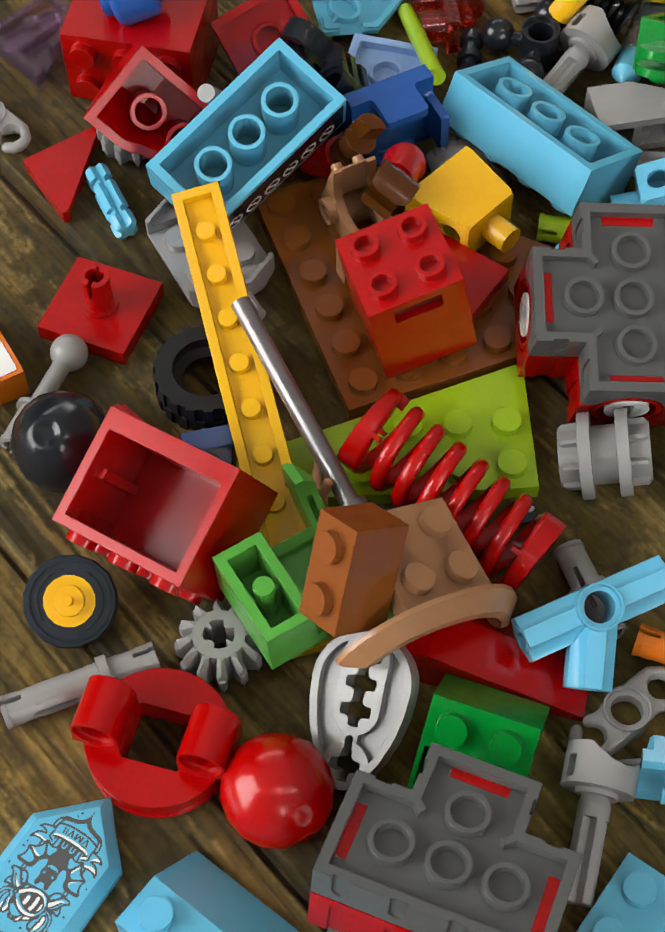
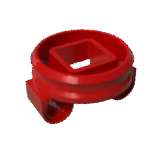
(108, 724)

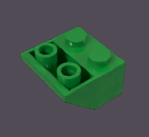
(482, 725)

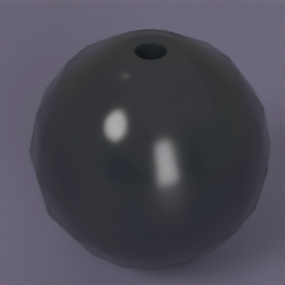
(54, 437)

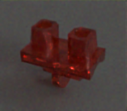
(447, 19)

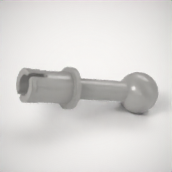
(67, 355)

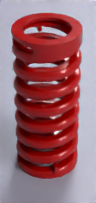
(523, 551)

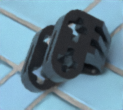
(325, 57)

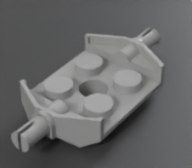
(166, 237)

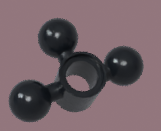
(536, 41)

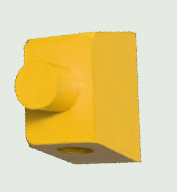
(469, 202)

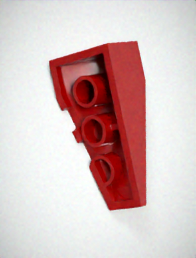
(143, 104)
(495, 660)

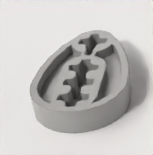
(391, 706)

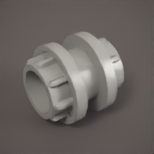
(604, 454)

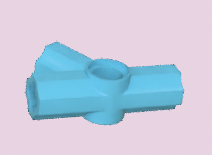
(587, 643)

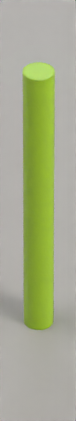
(421, 42)

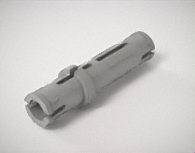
(68, 688)

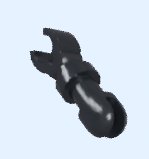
(471, 45)

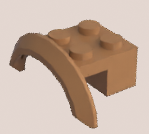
(434, 587)

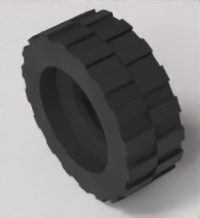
(173, 397)

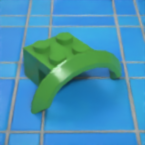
(269, 582)

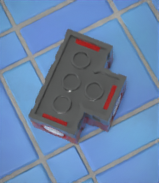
(598, 312)
(441, 855)

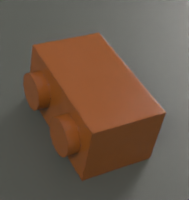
(353, 568)

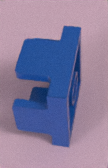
(405, 107)

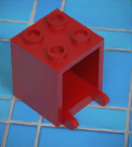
(407, 290)

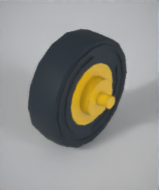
(70, 601)

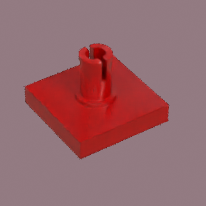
(252, 28)
(102, 308)

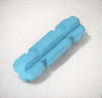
(111, 201)

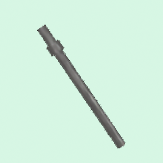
(295, 402)

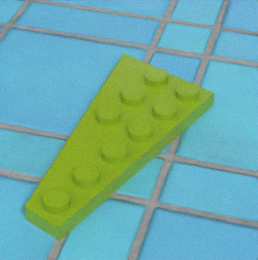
(482, 412)

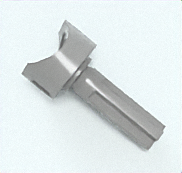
(587, 45)
(598, 782)

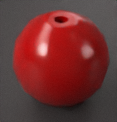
(277, 790)

